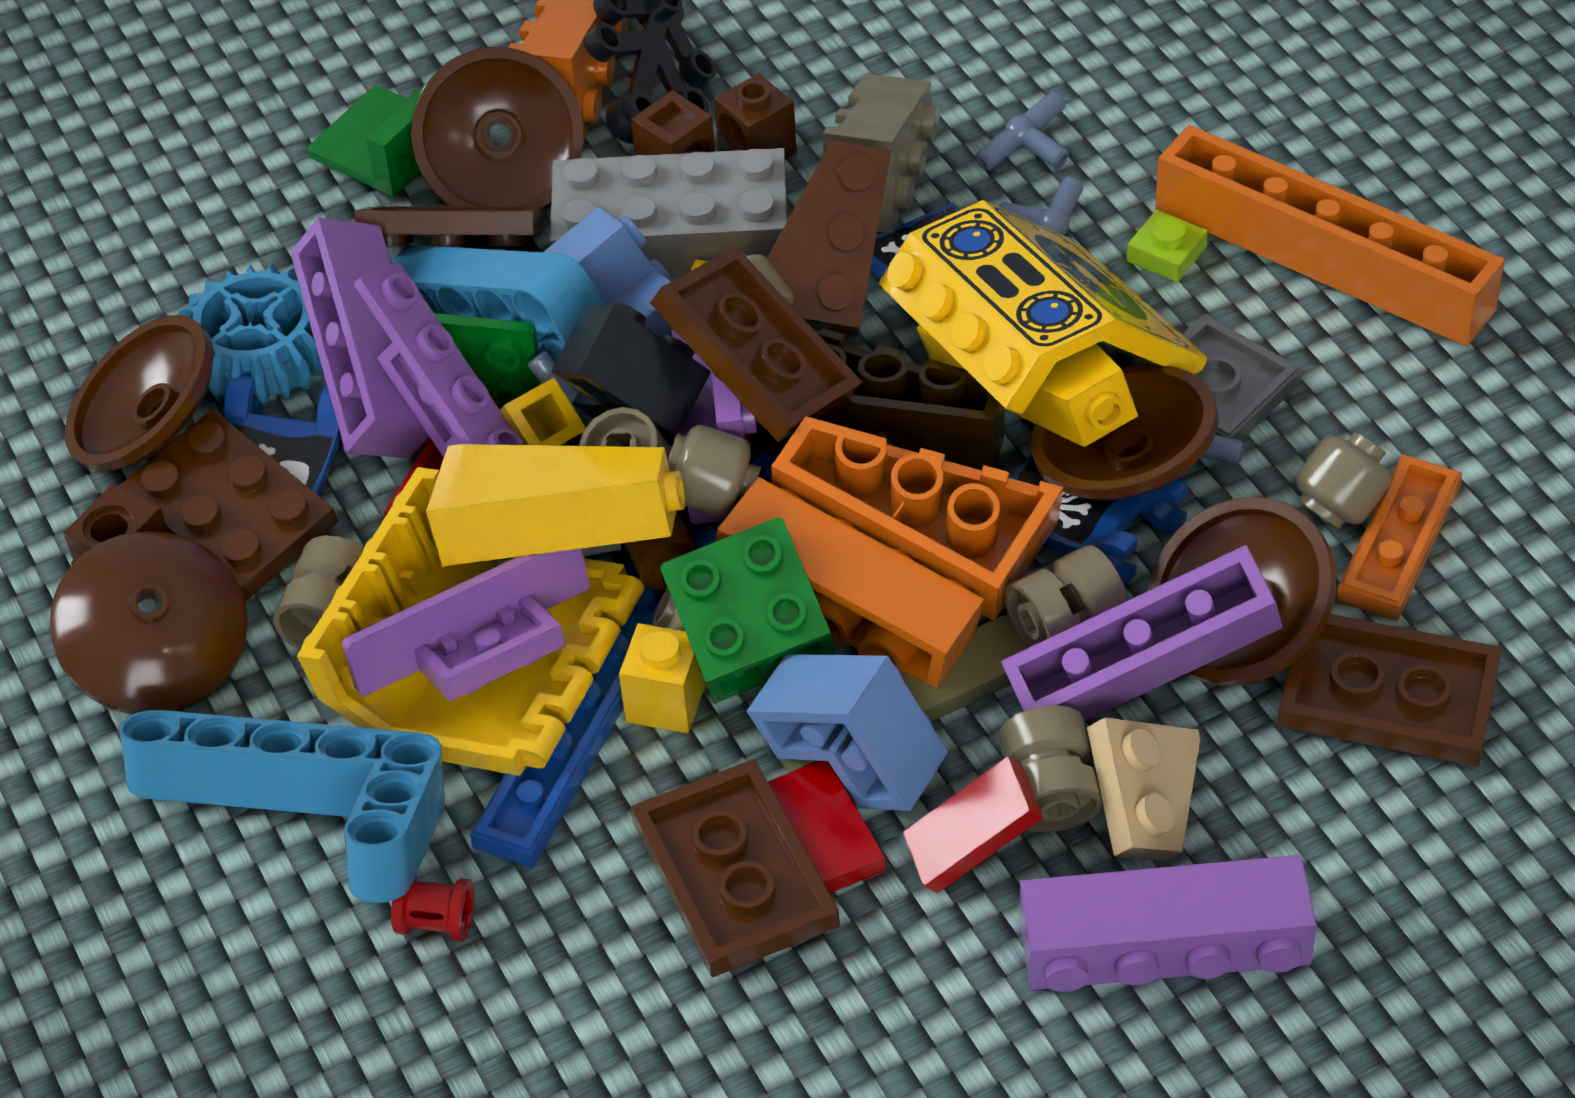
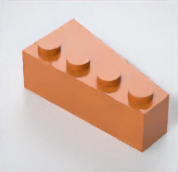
(559, 41)
(938, 512)
(866, 590)

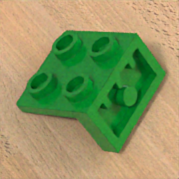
(372, 141)
(496, 353)
(746, 607)

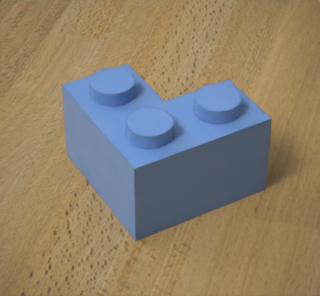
(616, 264)
(857, 720)

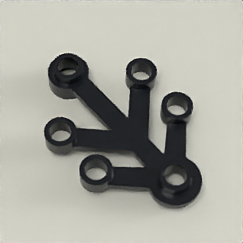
(659, 21)

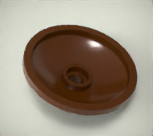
(489, 90)
(140, 394)
(1145, 454)
(1292, 562)
(139, 657)

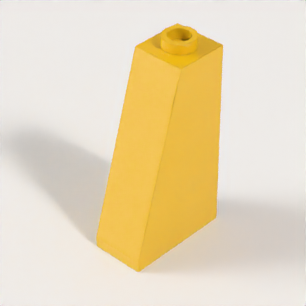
(1078, 399)
(549, 499)

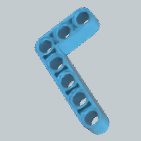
(504, 286)
(375, 777)

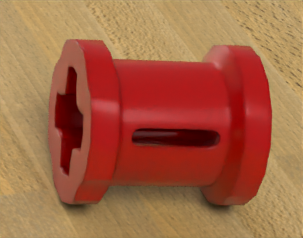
(435, 908)

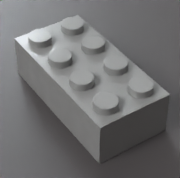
(679, 202)

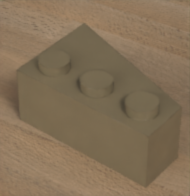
(892, 117)

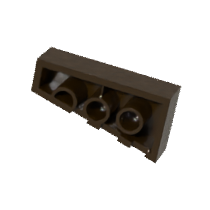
(913, 405)

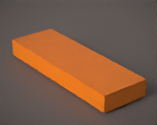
(1399, 537)

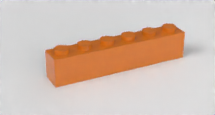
(1329, 235)

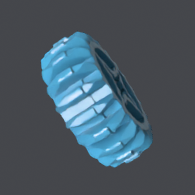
(257, 332)

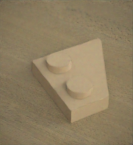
(1144, 784)

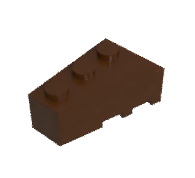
(832, 237)

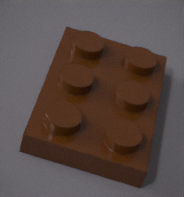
(454, 223)
(755, 343)
(232, 500)
(1393, 689)
(734, 867)

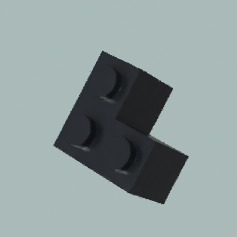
(629, 366)

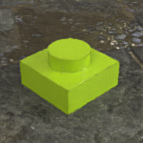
(1167, 245)

